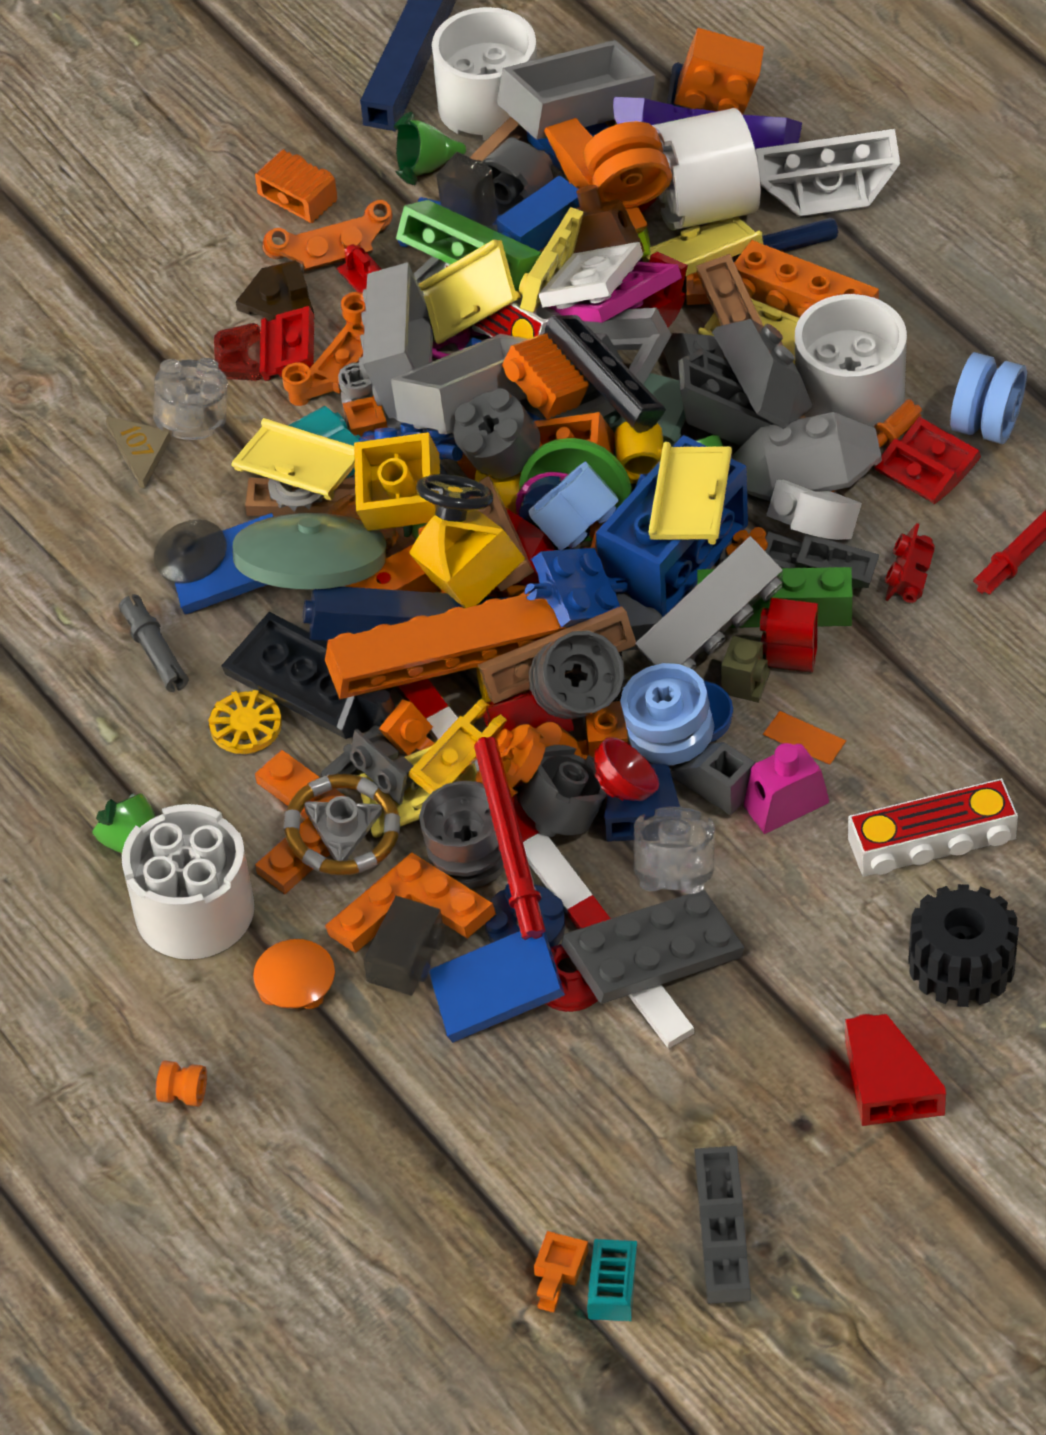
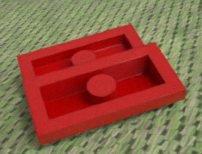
(928, 460)

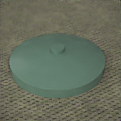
(309, 551)

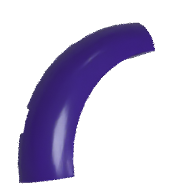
(764, 130)

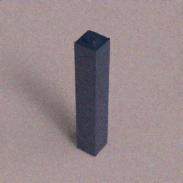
(403, 62)
(361, 609)

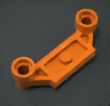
(328, 243)
(305, 382)

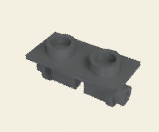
(374, 757)

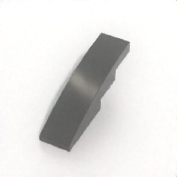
(819, 553)
(722, 1225)

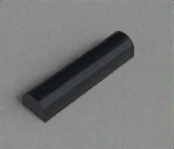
(605, 371)

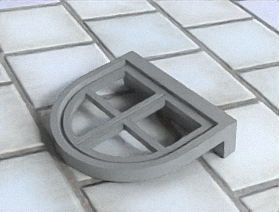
(627, 331)

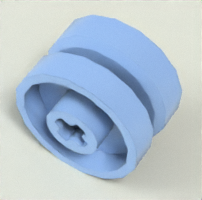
(988, 397)
(667, 713)

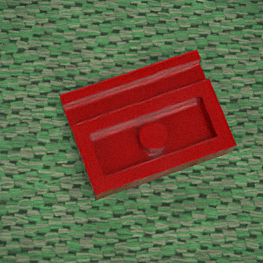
(286, 341)

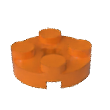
(520, 754)

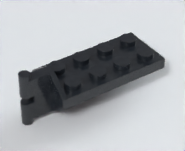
(293, 672)

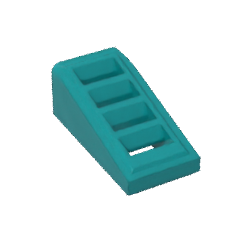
(612, 1307)

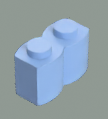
(574, 506)

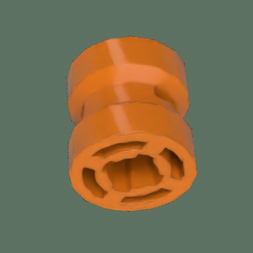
(185, 1084)

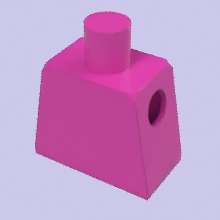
(784, 787)

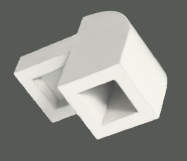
(813, 512)

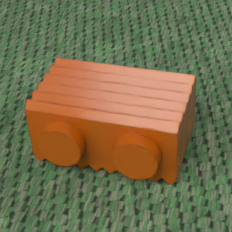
(296, 185)
(545, 375)

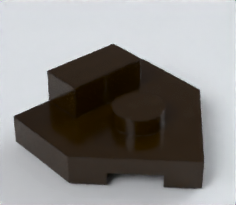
(275, 291)

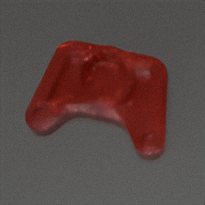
(232, 352)

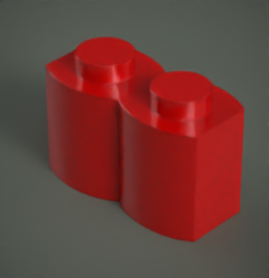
(790, 634)

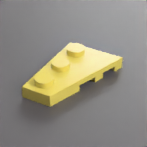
(551, 260)

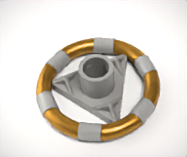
(342, 824)

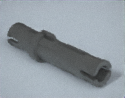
(147, 632)

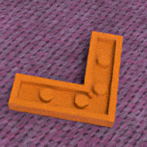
(283, 779)
(417, 881)

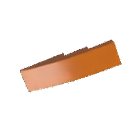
(568, 143)

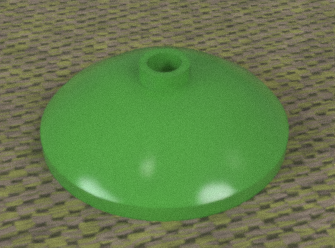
(569, 453)

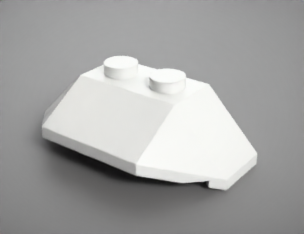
(829, 172)

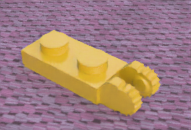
(454, 750)

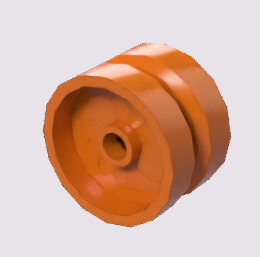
(628, 163)

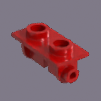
(357, 267)
(902, 576)

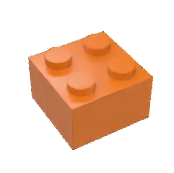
(718, 72)

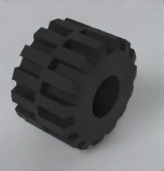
(963, 945)

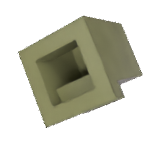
(744, 669)

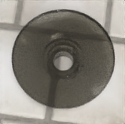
(190, 551)

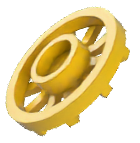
(245, 722)

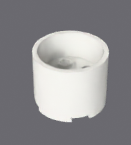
(469, 65)
(710, 168)
(852, 357)
(188, 882)

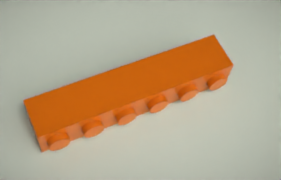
(436, 644)

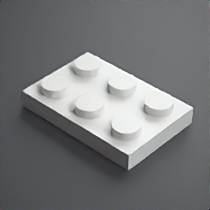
(590, 275)

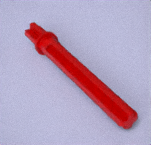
(1006, 563)
(509, 838)

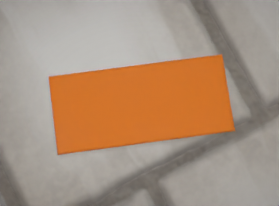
(816, 741)

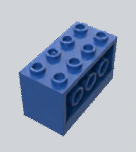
(666, 570)

